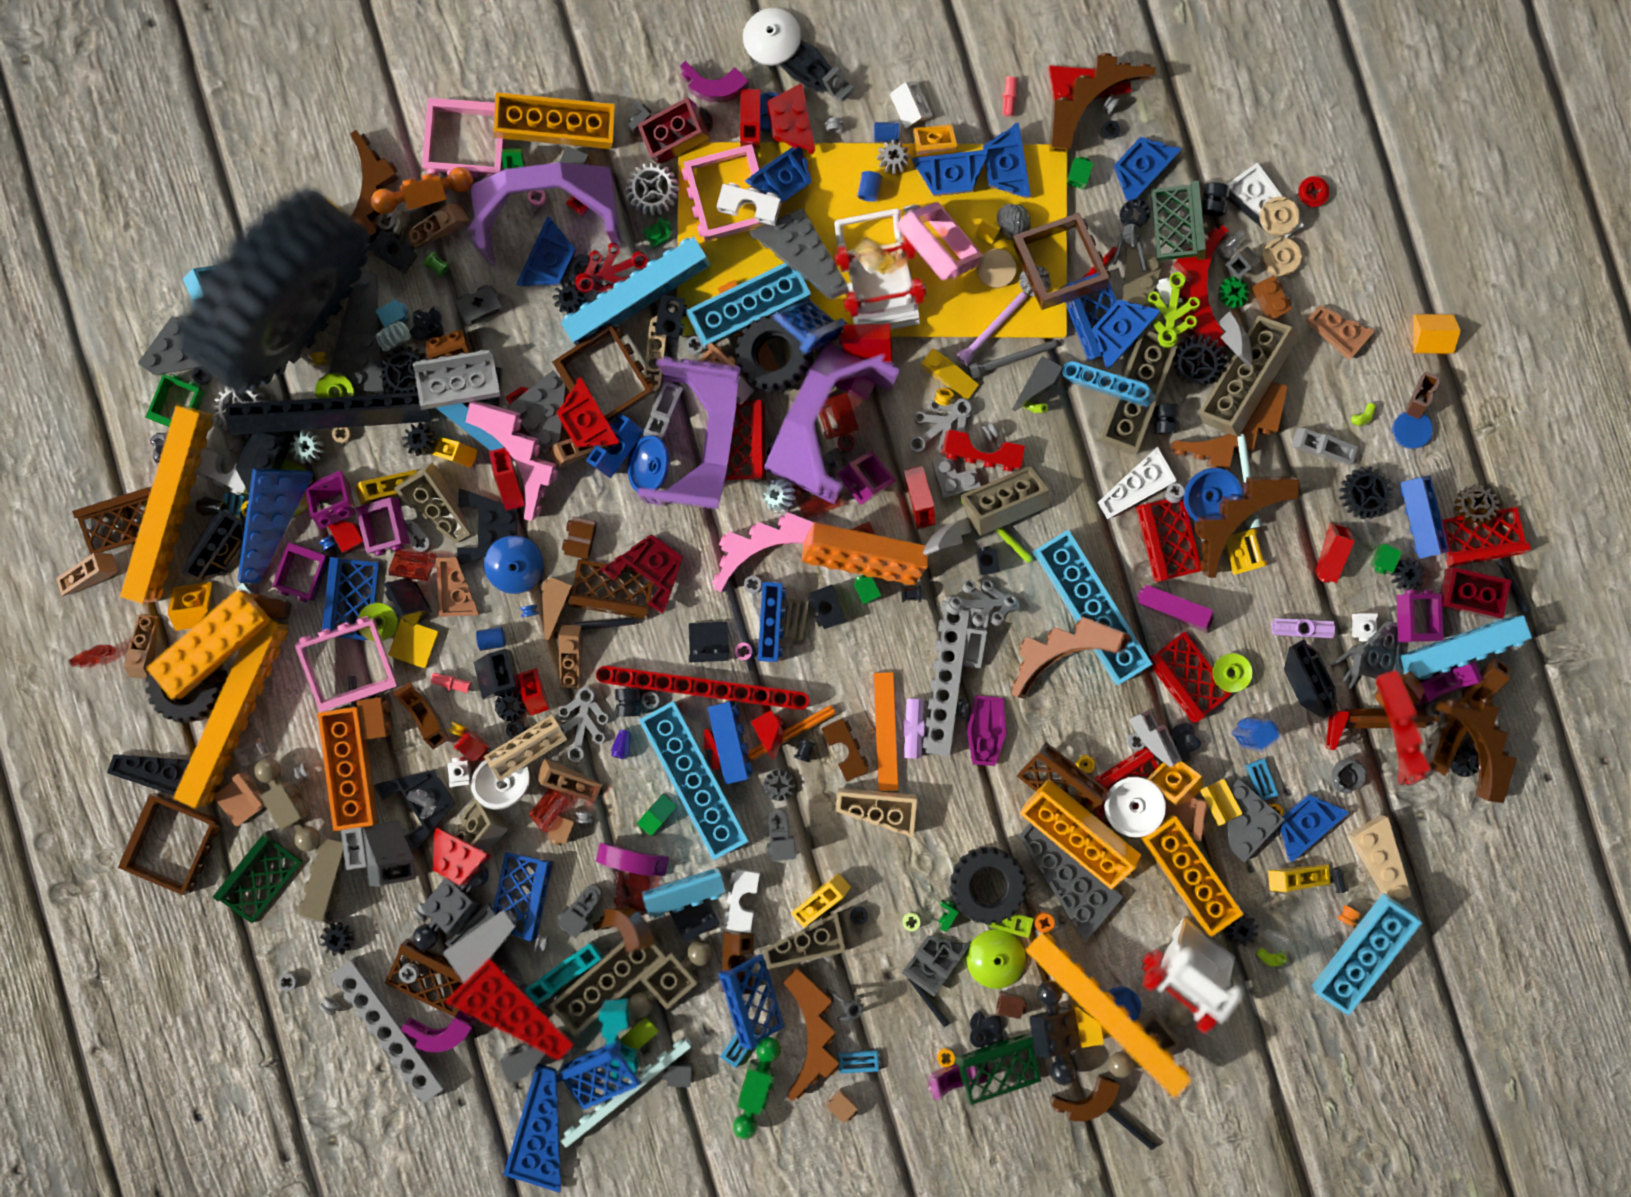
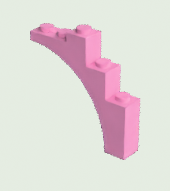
(523, 448)
(739, 549)

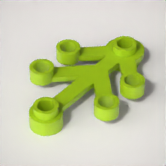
(1171, 313)

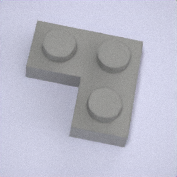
(952, 482)

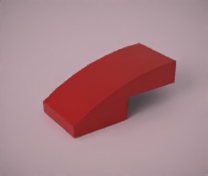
(709, 743)

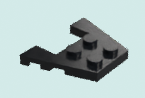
(493, 524)
(435, 788)

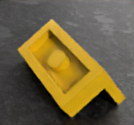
(1221, 802)

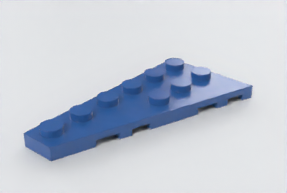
(270, 509)
(536, 1142)

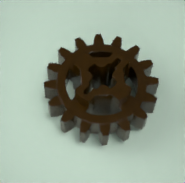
(1484, 511)

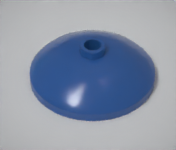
(648, 463)
(1213, 480)
(516, 551)

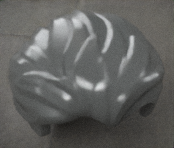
(1013, 220)
(1348, 775)

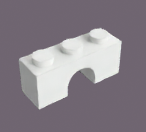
(734, 197)
(211, 467)
(739, 917)

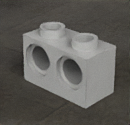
(353, 848)

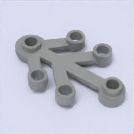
(943, 422)
(1007, 602)
(583, 720)

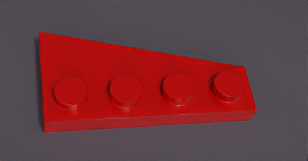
(1063, 77)

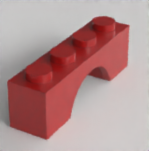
(958, 445)

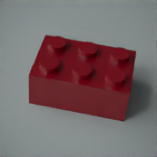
(673, 131)
(1475, 593)

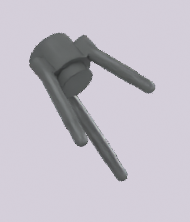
(1131, 237)
(835, 459)
(1352, 650)
(851, 1008)

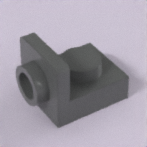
(837, 84)
(636, 119)

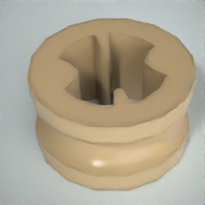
(342, 440)

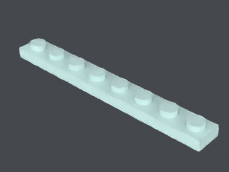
(603, 1108)

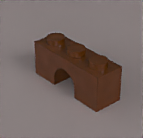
(854, 764)
(735, 946)

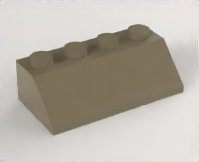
(1006, 500)

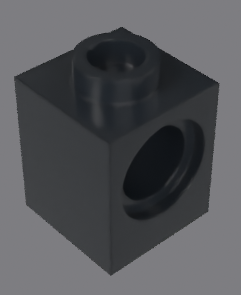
(985, 570)

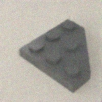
(164, 352)
(539, 410)
(1379, 653)
(1255, 823)

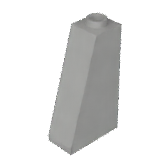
(480, 944)

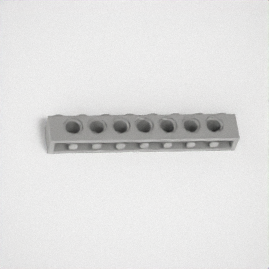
(943, 746)
(389, 1019)

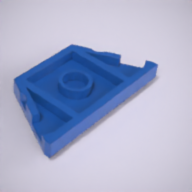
(1006, 163)
(1142, 165)
(951, 172)
(783, 175)
(548, 258)
(1121, 328)
(1307, 823)

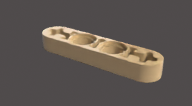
(654, 354)

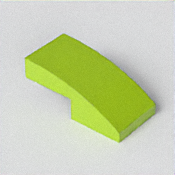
(1017, 925)
(639, 1034)

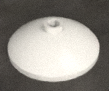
(775, 46)
(489, 790)
(1135, 821)

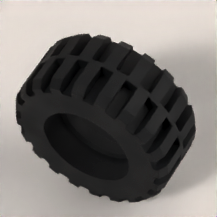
(748, 357)
(187, 712)
(996, 911)

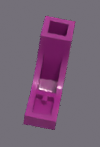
(714, 90)
(1450, 680)
(631, 861)
(439, 1039)
(950, 1078)

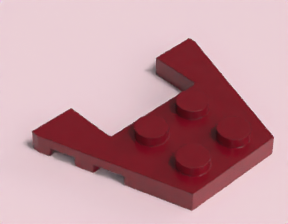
(654, 562)

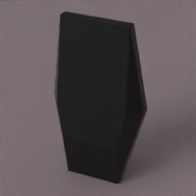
(807, 67)

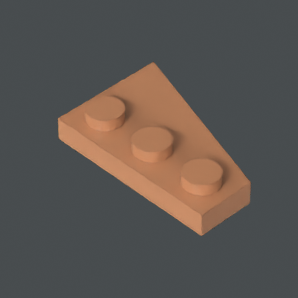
(1339, 332)
(453, 590)

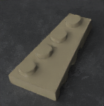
(1137, 282)

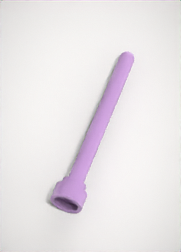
(966, 355)

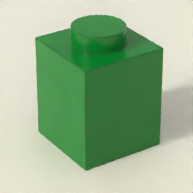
(1079, 172)
(1385, 559)
(866, 589)

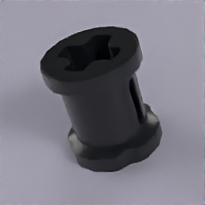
(911, 593)
(804, 750)

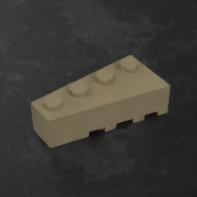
(323, 882)
(810, 943)

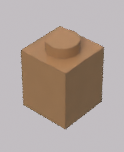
(561, 830)
(842, 1106)

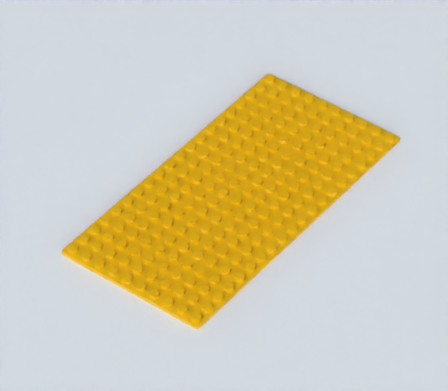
(952, 306)

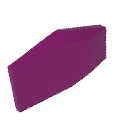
(986, 730)

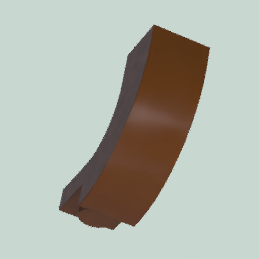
(423, 713)
(630, 924)
(1092, 1106)

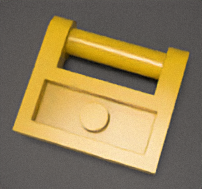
(1239, 555)

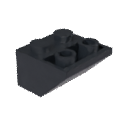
(408, 600)
(496, 674)

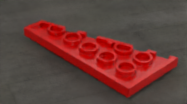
(502, 1004)

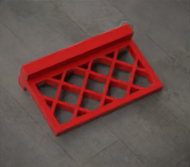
(758, 442)
(1154, 546)
(1492, 551)
(1178, 689)
(1119, 772)

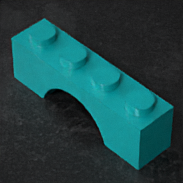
(564, 972)
(615, 1018)

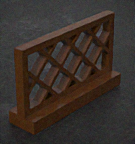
(109, 506)
(605, 604)
(1379, 719)
(1070, 775)
(433, 962)

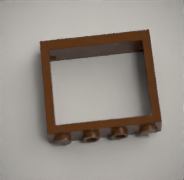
(1071, 292)
(570, 382)
(138, 836)

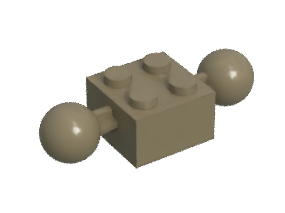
(287, 805)
(670, 979)
(1122, 1063)

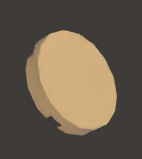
(1279, 216)
(1281, 257)
(996, 268)

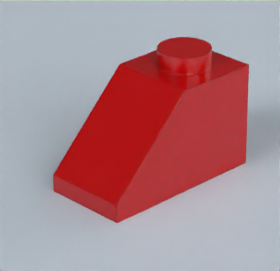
(347, 535)
(533, 692)
(770, 732)
(472, 746)

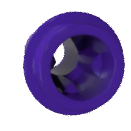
(621, 745)

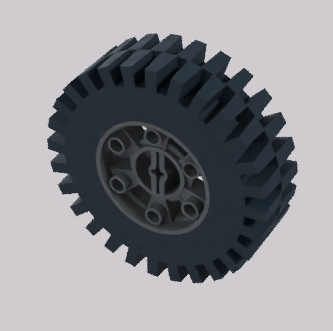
(274, 290)

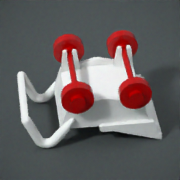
(876, 296)
(1198, 969)

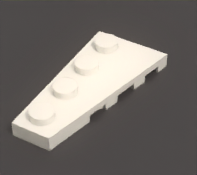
(1255, 189)
(1144, 480)

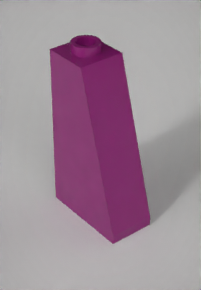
(1176, 608)

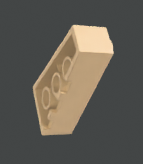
(1381, 857)

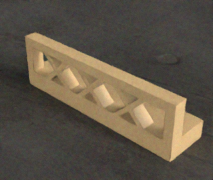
(527, 749)

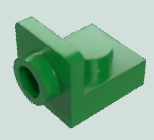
(512, 158)
(658, 233)
(947, 918)

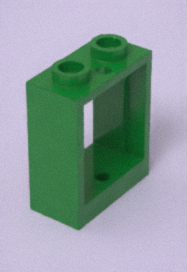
(161, 394)

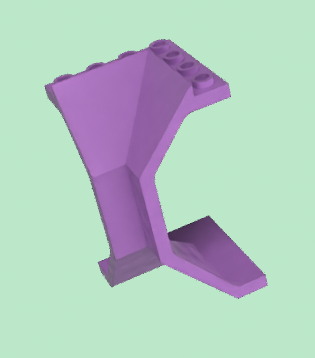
(587, 183)
(717, 390)
(796, 451)

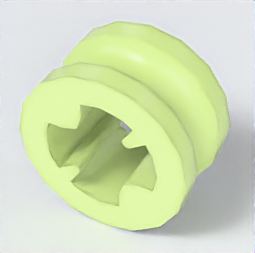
(916, 924)

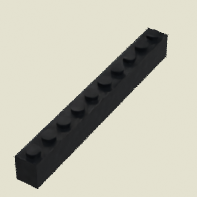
(325, 413)

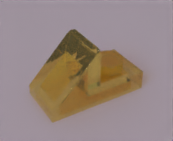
(873, 256)

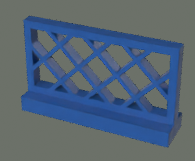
(1080, 317)
(809, 324)
(333, 591)
(538, 893)
(740, 1011)
(600, 1057)

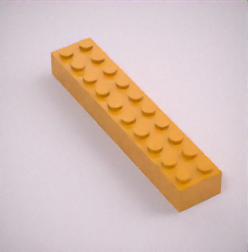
(167, 505)
(230, 715)
(1108, 1015)

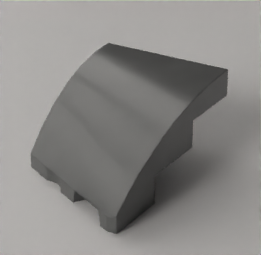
(934, 963)

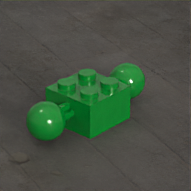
(754, 1088)

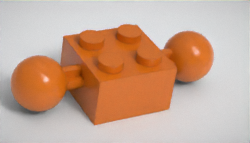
(422, 192)

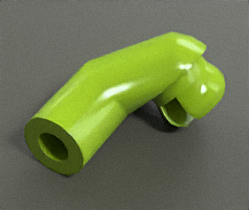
(1036, 408)
(1364, 418)
(1271, 960)

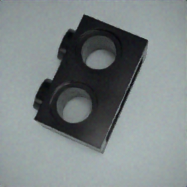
(665, 316)

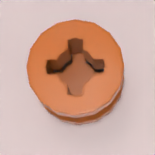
(1349, 916)
(1040, 920)

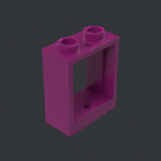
(852, 475)
(317, 492)
(397, 521)
(284, 568)
(1405, 616)

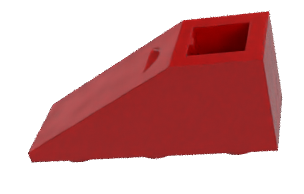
(750, 117)

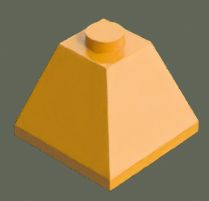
(189, 605)
(1177, 782)

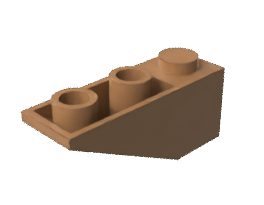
(440, 223)
(142, 647)
(570, 655)

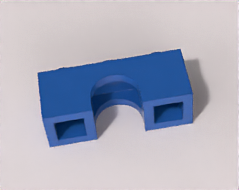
(610, 459)

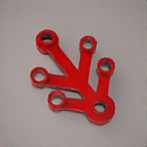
(607, 271)

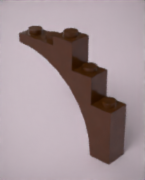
(1085, 89)
(375, 175)
(1217, 530)
(1447, 738)
(1494, 762)

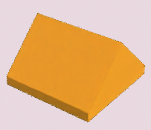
(934, 140)
(1435, 334)

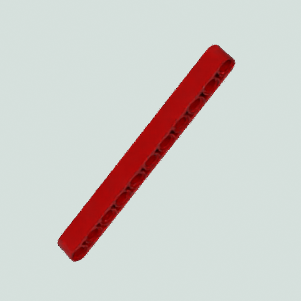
(693, 687)

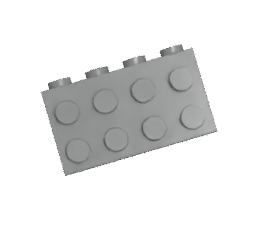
(456, 379)

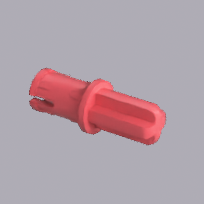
(1009, 96)
(451, 682)

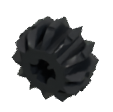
(568, 291)
(413, 444)
(1415, 575)
(1237, 937)
(337, 946)

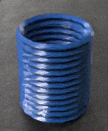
(886, 132)
(869, 186)
(490, 638)

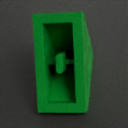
(656, 814)

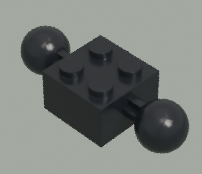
(449, 908)
(1055, 1032)

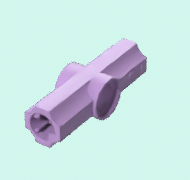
(1291, 627)
(913, 728)

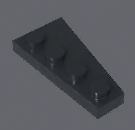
(152, 772)

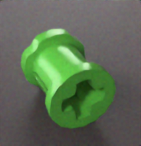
(436, 264)

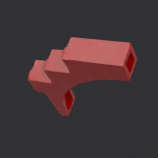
(1197, 272)
(1408, 741)

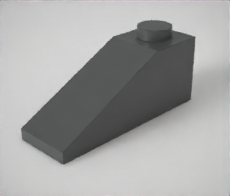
(1040, 381)

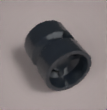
(1215, 199)
(1166, 419)
(627, 702)

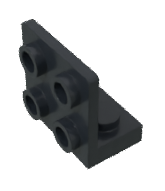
(708, 642)
(694, 920)

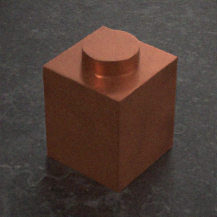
(1011, 1005)

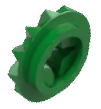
(1225, 289)

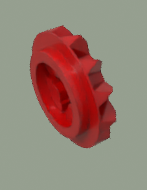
(1318, 184)

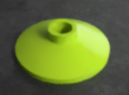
(327, 383)
(388, 618)
(1241, 668)

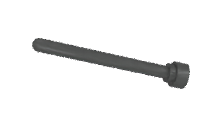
(976, 370)

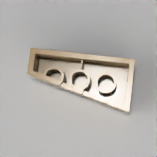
(879, 808)

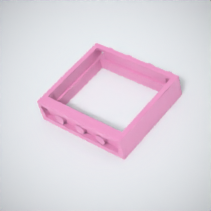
(462, 107)
(693, 192)
(931, 249)
(358, 693)

